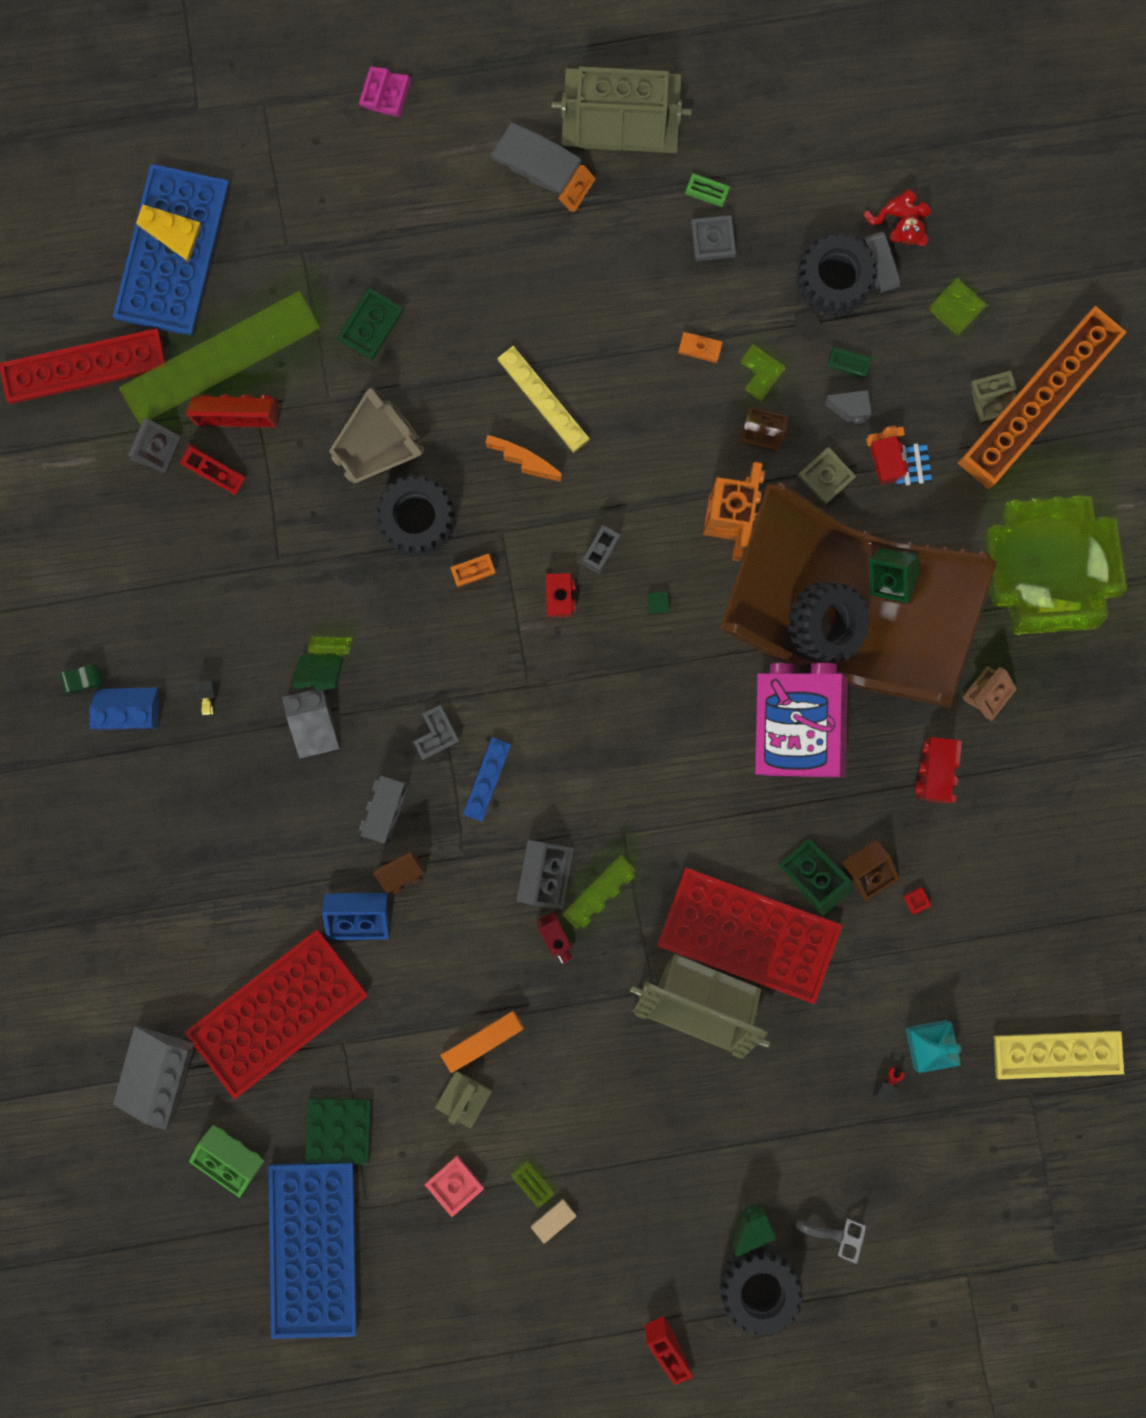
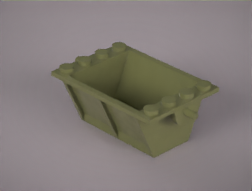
(621, 109)
(703, 1006)

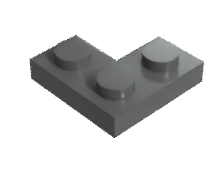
(441, 734)

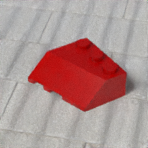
(937, 770)

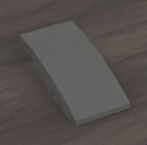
(536, 158)

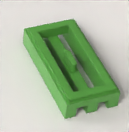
(702, 196)

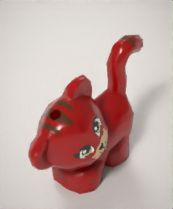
(910, 228)

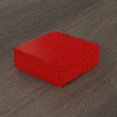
(917, 900)

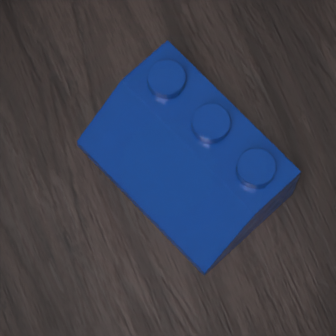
(125, 709)
(356, 916)

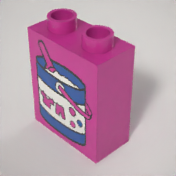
(801, 722)

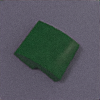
(317, 670)

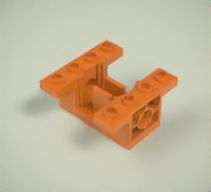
(733, 509)

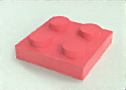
(454, 1186)

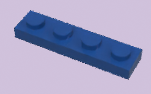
(487, 779)

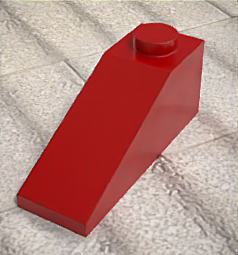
(211, 469)
(667, 1350)

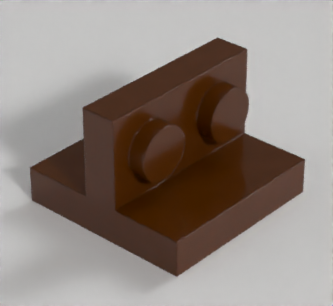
(764, 428)

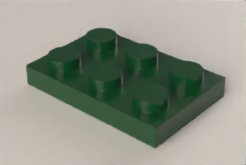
(370, 324)

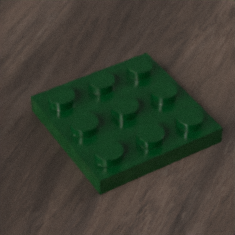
(338, 1130)

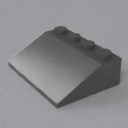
(153, 1077)

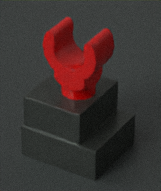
(887, 1090)

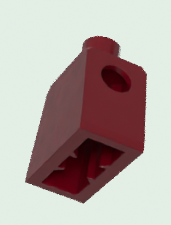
(552, 930)

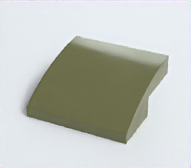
(993, 395)

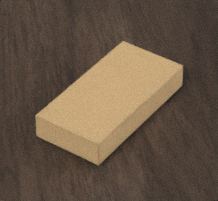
(553, 1221)

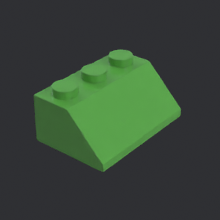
(226, 1160)

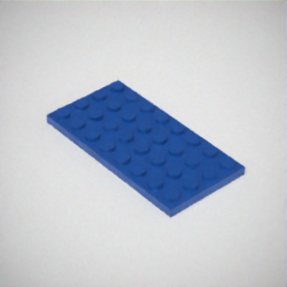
(157, 283)
(312, 1250)

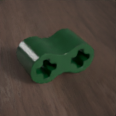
(81, 679)

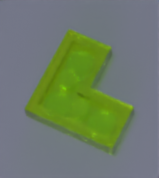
(766, 370)

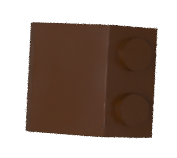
(871, 870)
(400, 872)

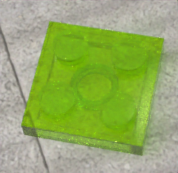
(957, 306)

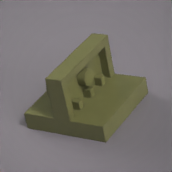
(463, 1099)

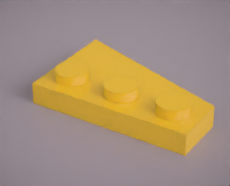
(172, 230)

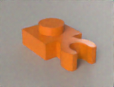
(888, 432)

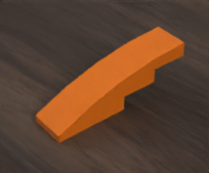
(530, 462)
(482, 1041)

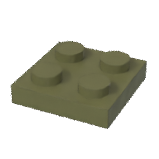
(826, 476)

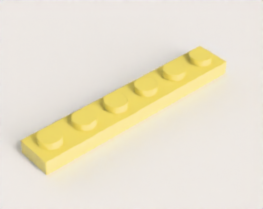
(543, 399)

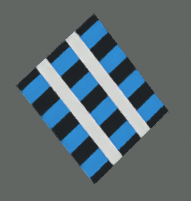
(918, 464)

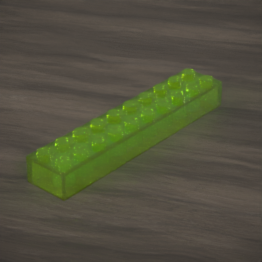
(219, 358)

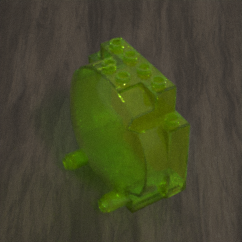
(1055, 564)

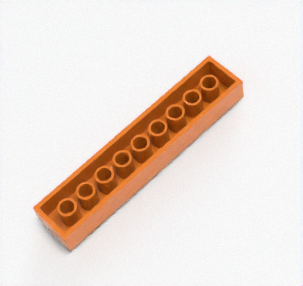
(1042, 397)

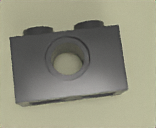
(601, 549)

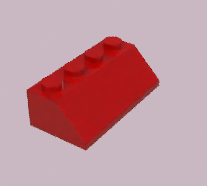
(233, 411)

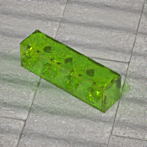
(599, 891)

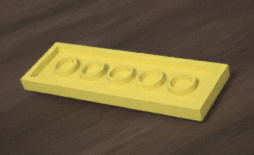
(1058, 1054)

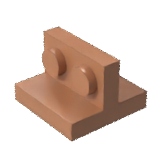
(990, 691)

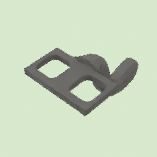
(841, 1236)

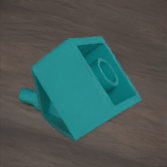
(933, 1046)

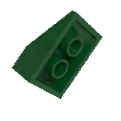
(816, 877)

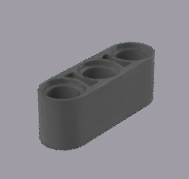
(887, 273)

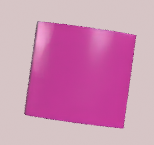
(385, 91)

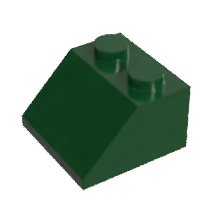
(893, 575)
(751, 1230)

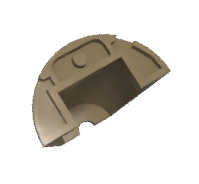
(374, 439)

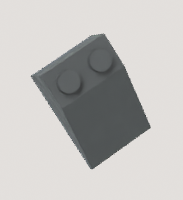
(311, 722)

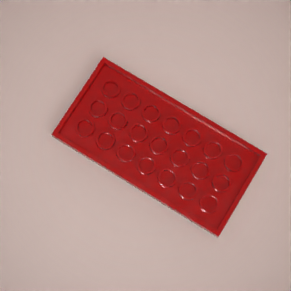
(749, 935)
(276, 1013)

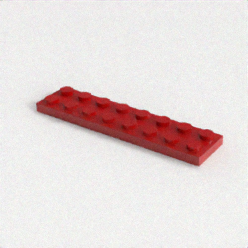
(82, 366)

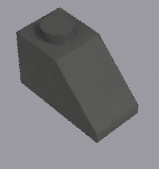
(850, 406)

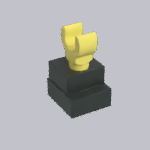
(206, 691)

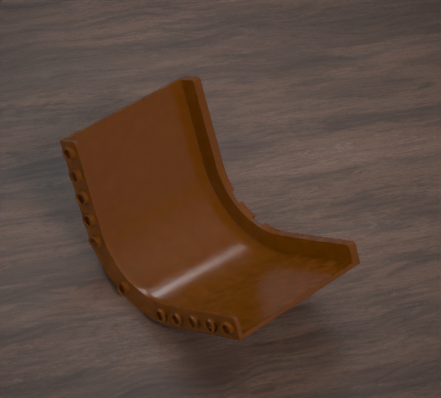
(910, 647)

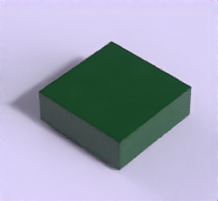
(658, 603)

